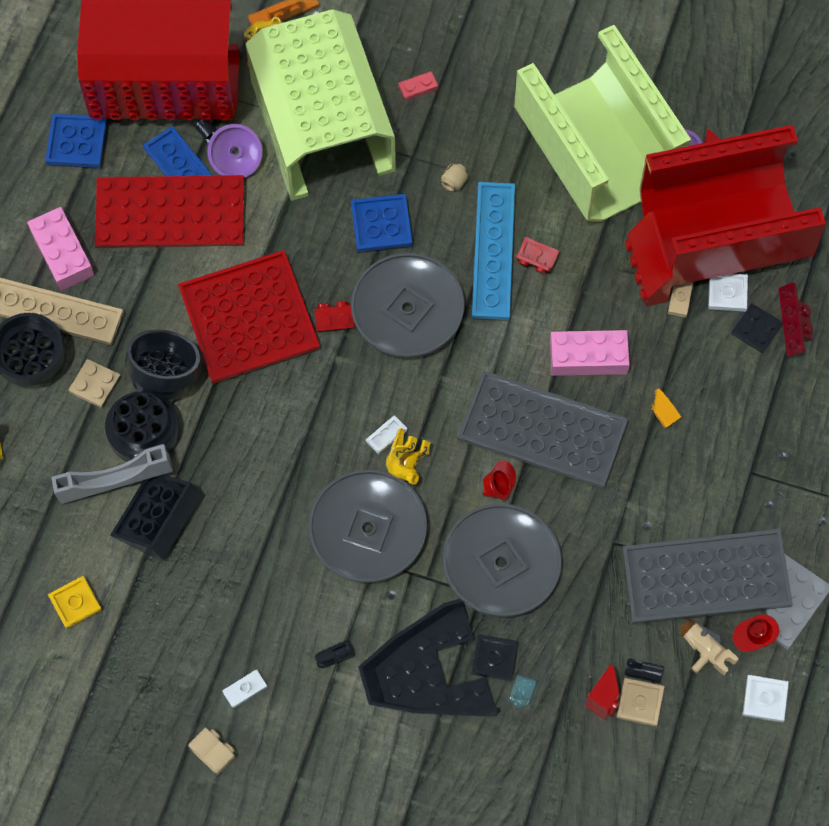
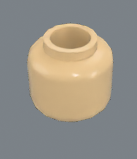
(454, 177)

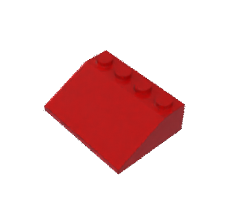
(650, 261)

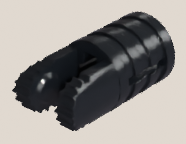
(206, 129)
(333, 654)
(643, 670)

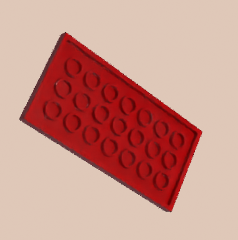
(169, 211)

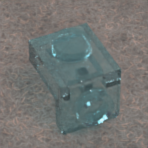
(522, 691)

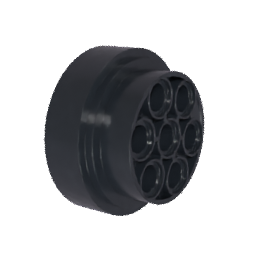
(40, 330)
(161, 363)
(124, 443)

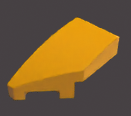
(664, 409)

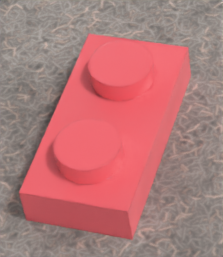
(418, 86)

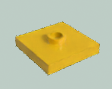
(74, 602)

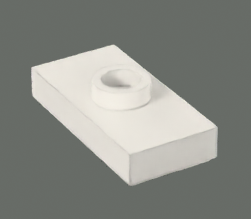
(385, 435)
(244, 689)

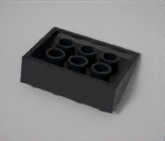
(157, 515)

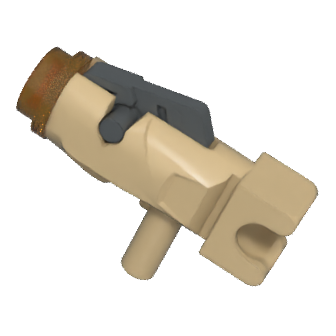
(708, 645)

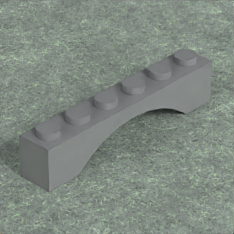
(77, 485)

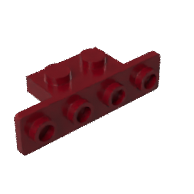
(795, 320)

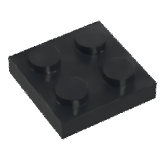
(757, 328)
(494, 657)

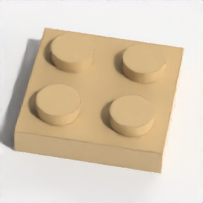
(94, 383)
(640, 702)

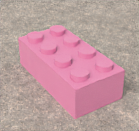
(60, 248)
(589, 353)

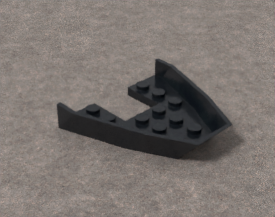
(408, 673)

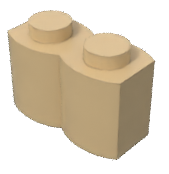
(212, 751)

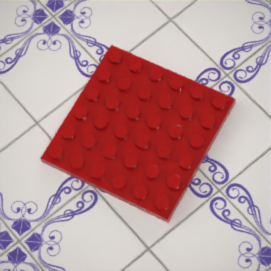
(248, 316)

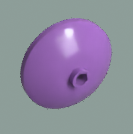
(221, 150)

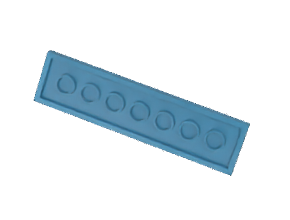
(493, 251)

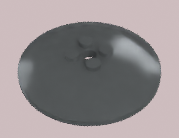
(407, 281)
(361, 500)
(504, 534)

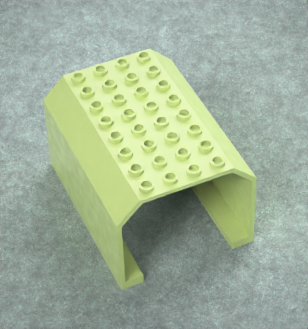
(317, 92)
(600, 128)

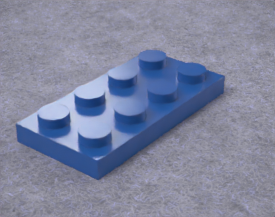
(174, 155)

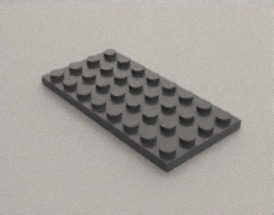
(543, 429)
(707, 576)

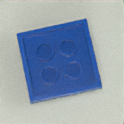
(76, 141)
(381, 223)

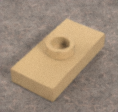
(680, 299)

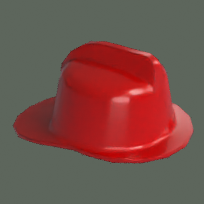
(499, 481)
(755, 633)

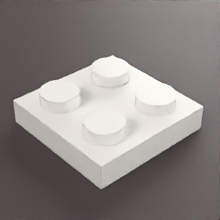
(728, 292)
(765, 698)

